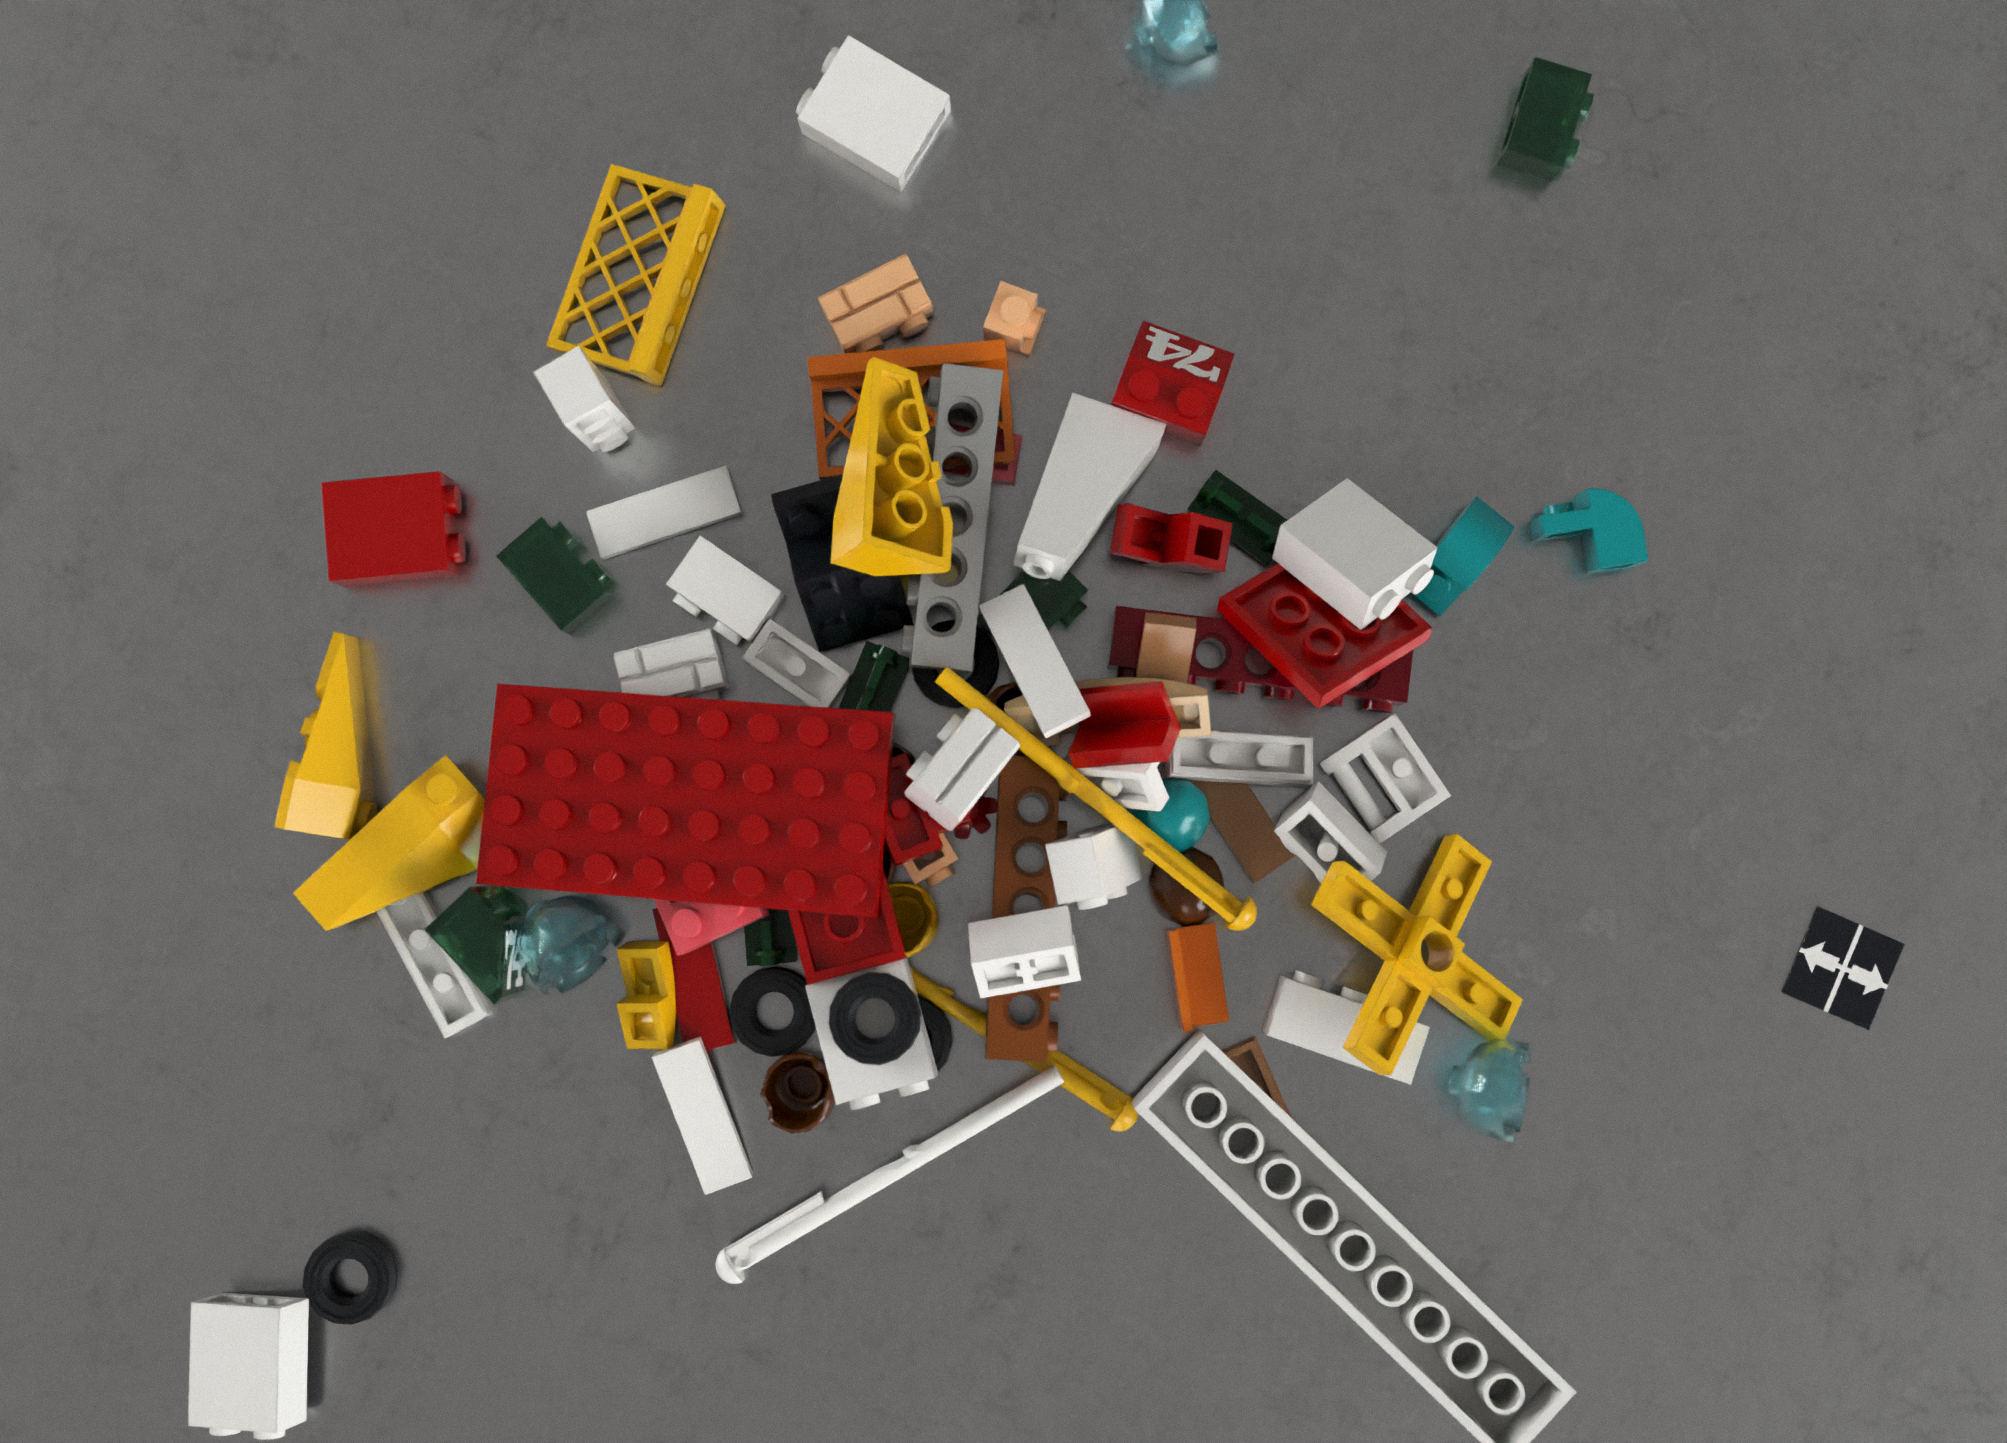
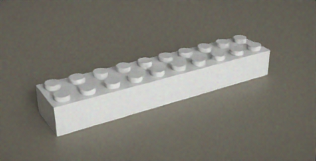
(1351, 1245)

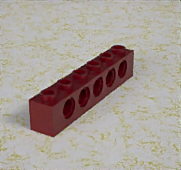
(1378, 694)

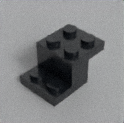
(837, 600)

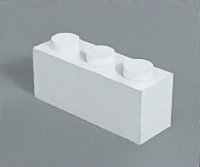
(585, 401)
(1322, 1021)

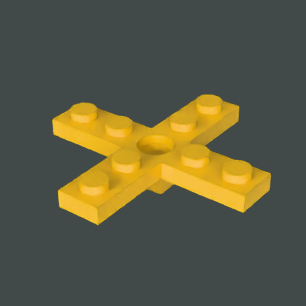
(1397, 938)

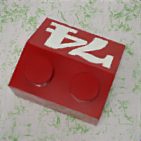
(1173, 381)

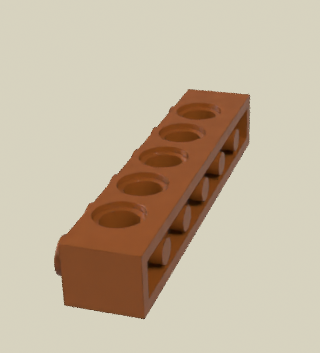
(1016, 781)

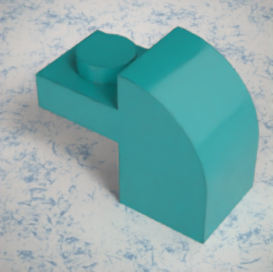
(1607, 526)
(1464, 553)

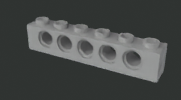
(978, 393)

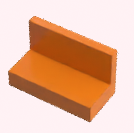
(1196, 975)

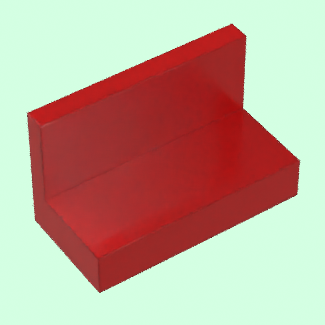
(1125, 726)

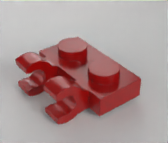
(909, 829)

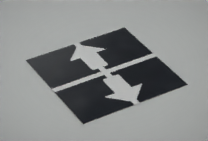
(1843, 968)

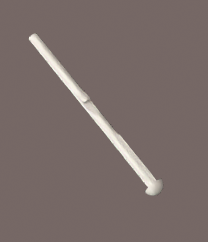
(816, 1211)

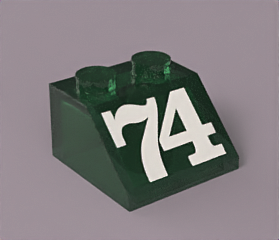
(482, 938)

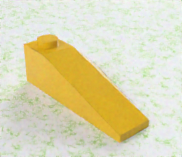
(889, 494)
(334, 781)
(406, 849)

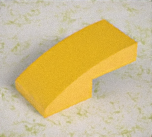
(650, 1002)

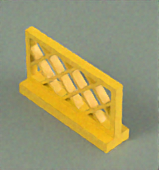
(676, 275)

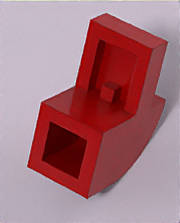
(1171, 540)

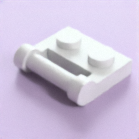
(1398, 769)

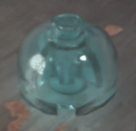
(1176, 29)
(564, 941)
(1493, 1088)

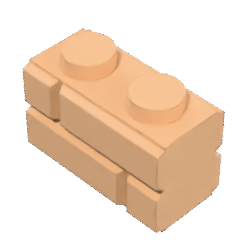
(877, 306)

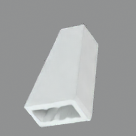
(1086, 477)

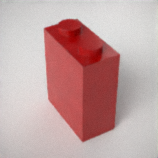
(392, 529)

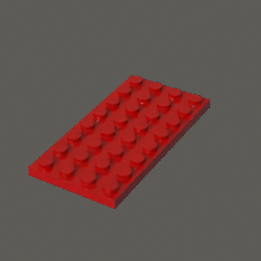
(687, 799)

